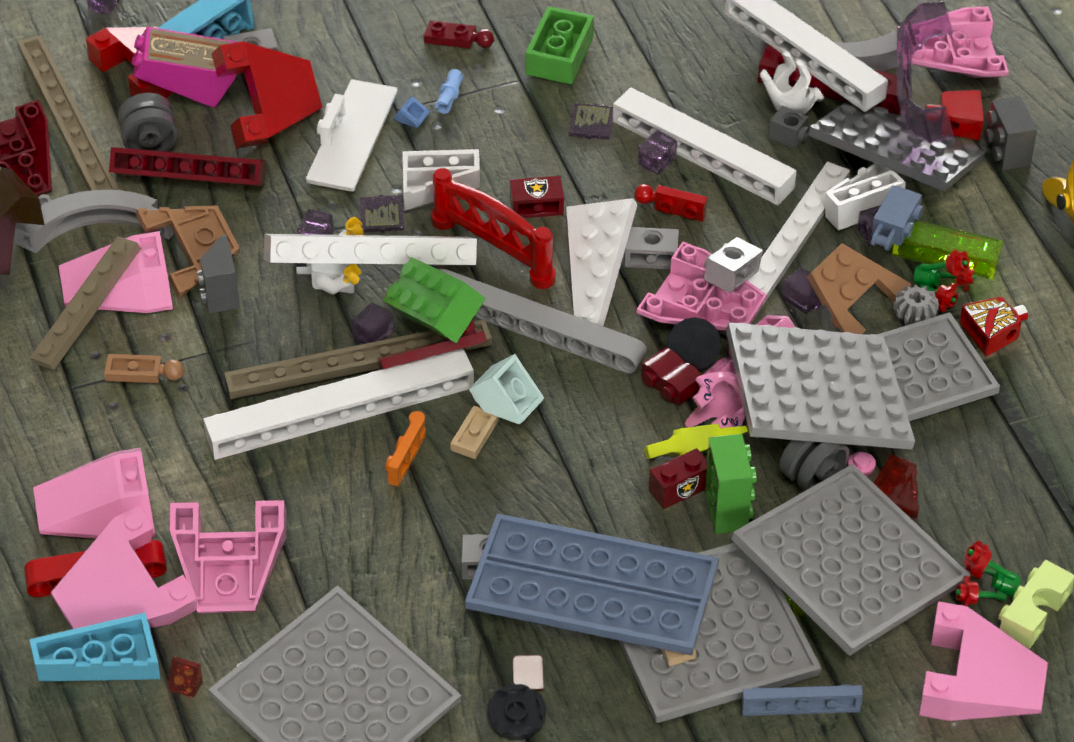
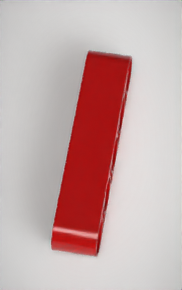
(45, 573)

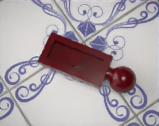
(457, 35)

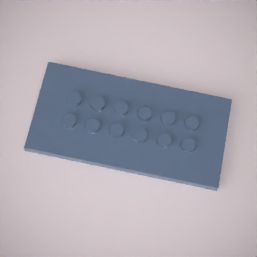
(593, 584)

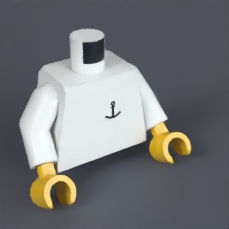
(335, 276)

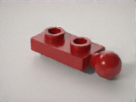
(673, 201)

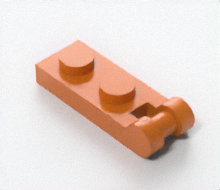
(406, 448)

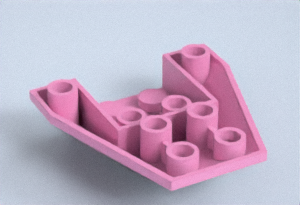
(967, 49)
(141, 287)
(689, 295)
(92, 495)

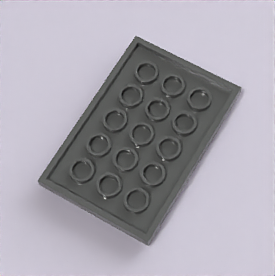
(889, 142)

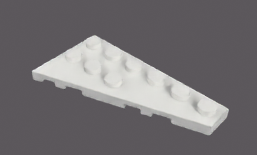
(596, 251)

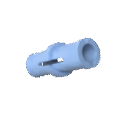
(449, 91)

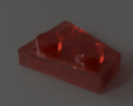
(899, 484)

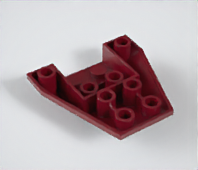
(26, 147)

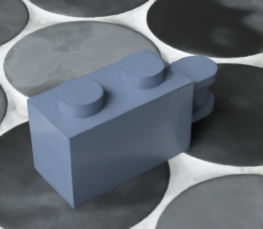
(896, 217)

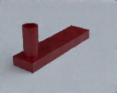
(468, 338)

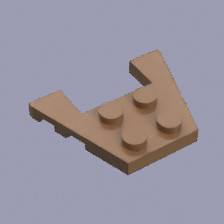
(196, 231)
(845, 278)

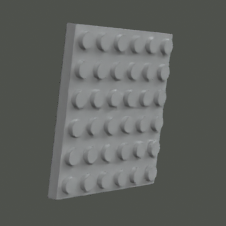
(818, 386)
(850, 558)
(742, 644)
(334, 680)

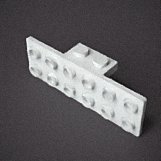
(350, 133)

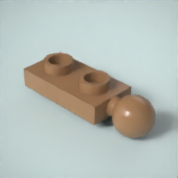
(141, 368)

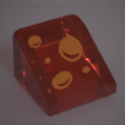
(185, 677)

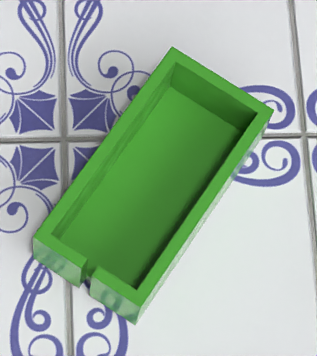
(434, 299)

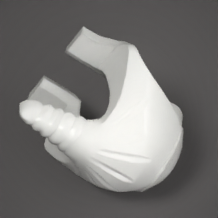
(798, 98)

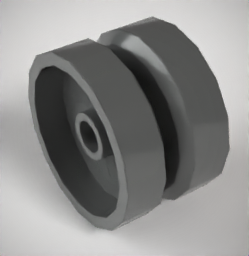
(147, 123)
(812, 461)

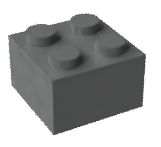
(1010, 133)

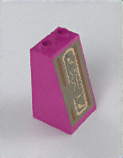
(181, 64)

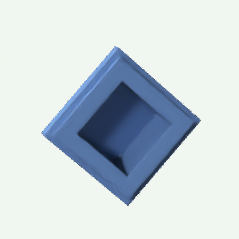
(412, 113)

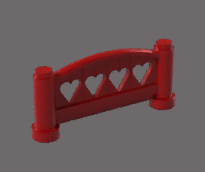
(448, 212)

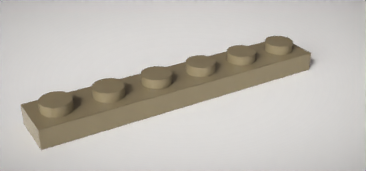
(85, 303)

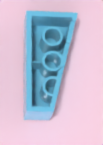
(213, 18)
(98, 652)

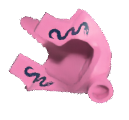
(718, 398)

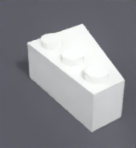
(421, 165)
(858, 194)

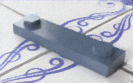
(801, 700)

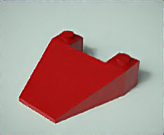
(115, 46)
(279, 87)

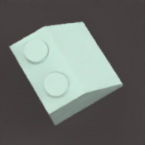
(507, 391)

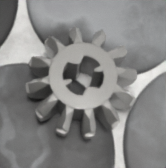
(915, 304)

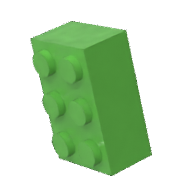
(559, 45)
(729, 483)

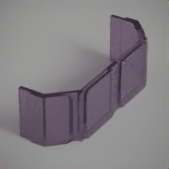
(919, 26)

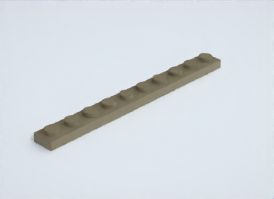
(66, 114)
(329, 363)

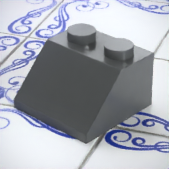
(218, 278)

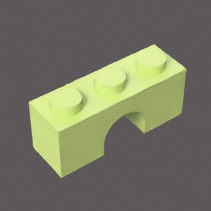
(1046, 586)

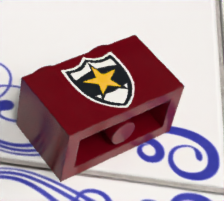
(537, 196)
(678, 478)

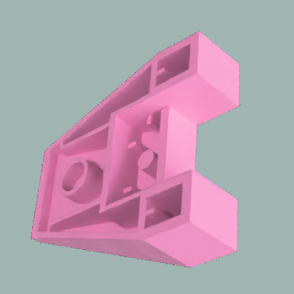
(228, 567)
(114, 583)
(992, 674)

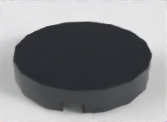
(695, 342)
(516, 712)

